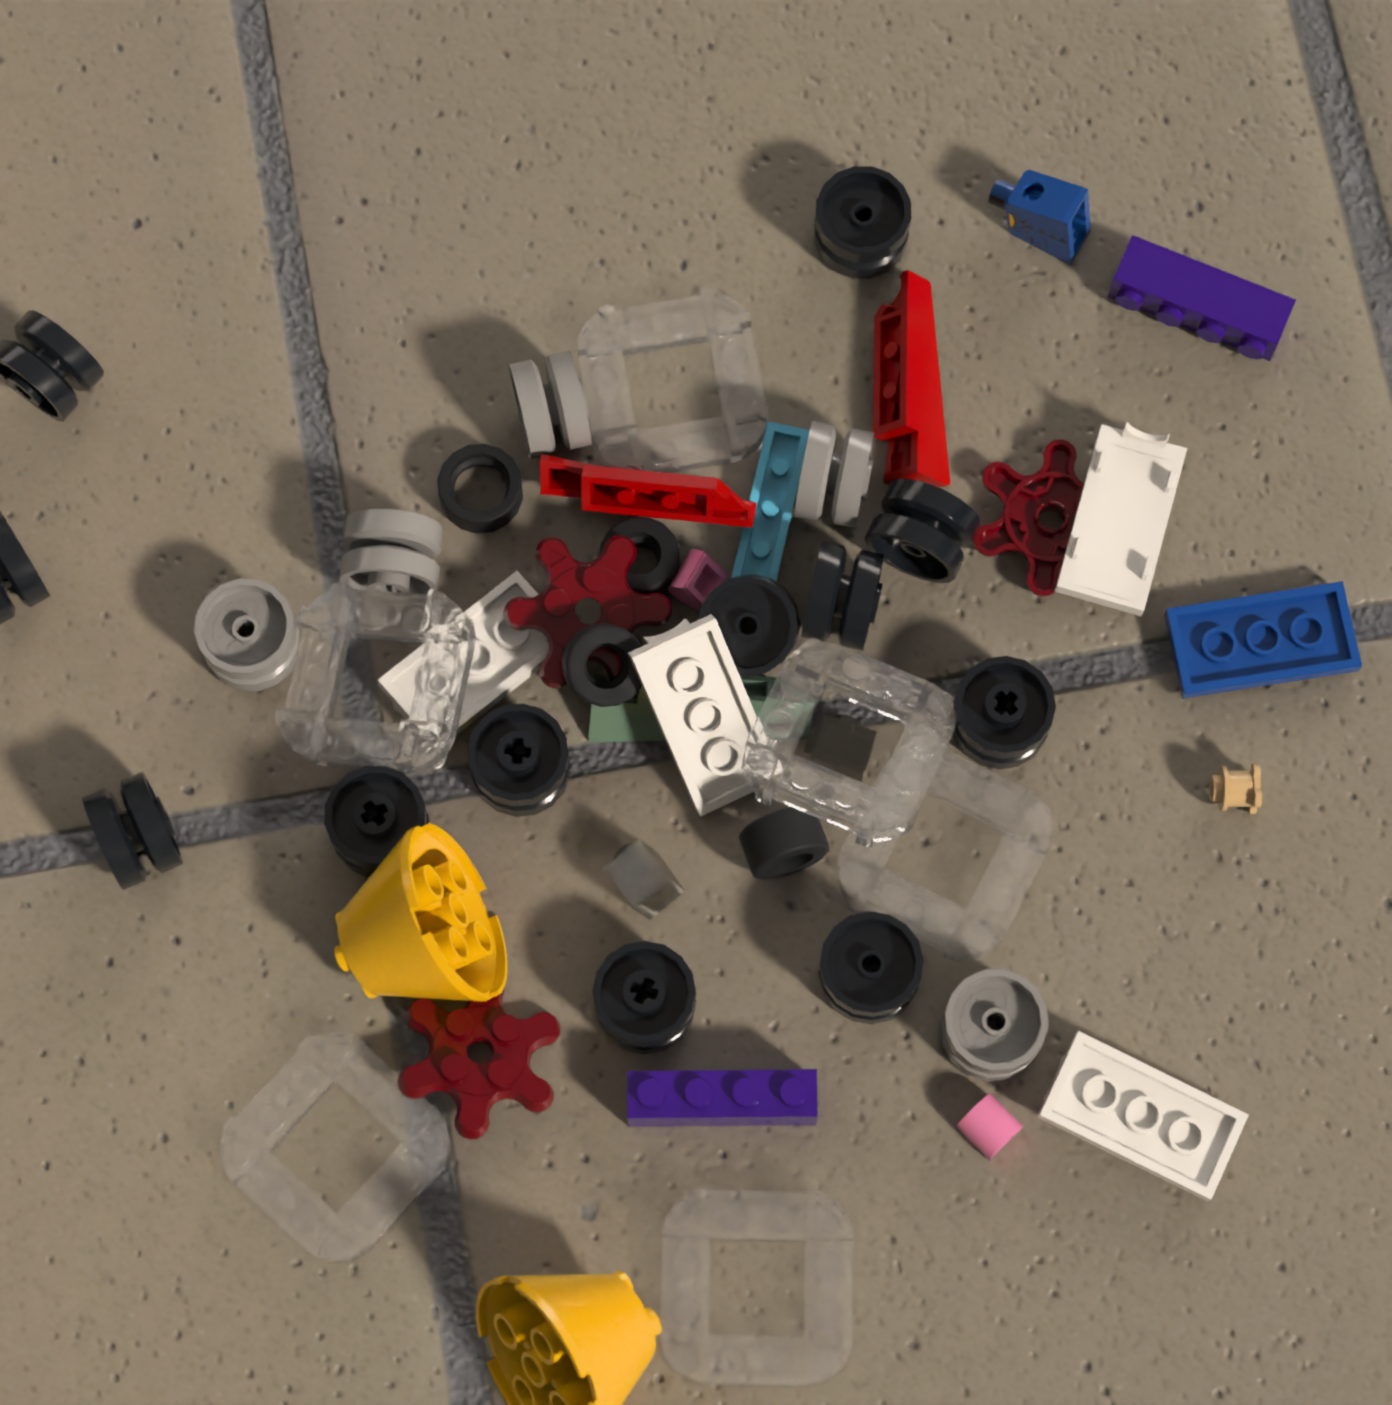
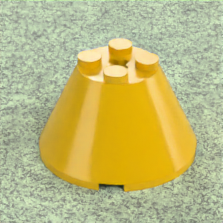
(423, 925)
(566, 1337)

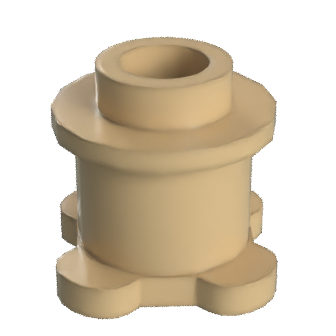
(1237, 788)

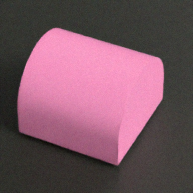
(696, 579)
(989, 1126)

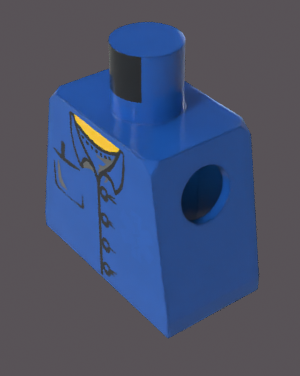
(1045, 213)

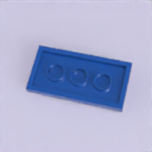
(1262, 640)

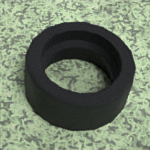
(476, 456)

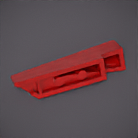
(909, 386)
(645, 493)

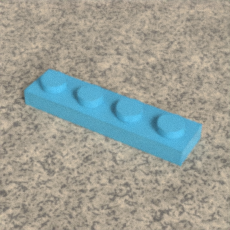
(775, 494)

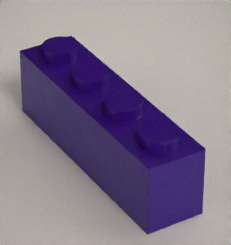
(1200, 299)
(722, 1098)

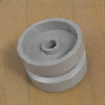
(551, 404)
(834, 474)
(391, 551)
(251, 610)
(1019, 1016)

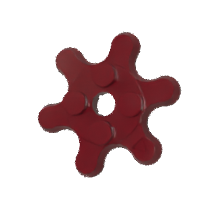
(1023, 501)
(572, 581)
(472, 1084)

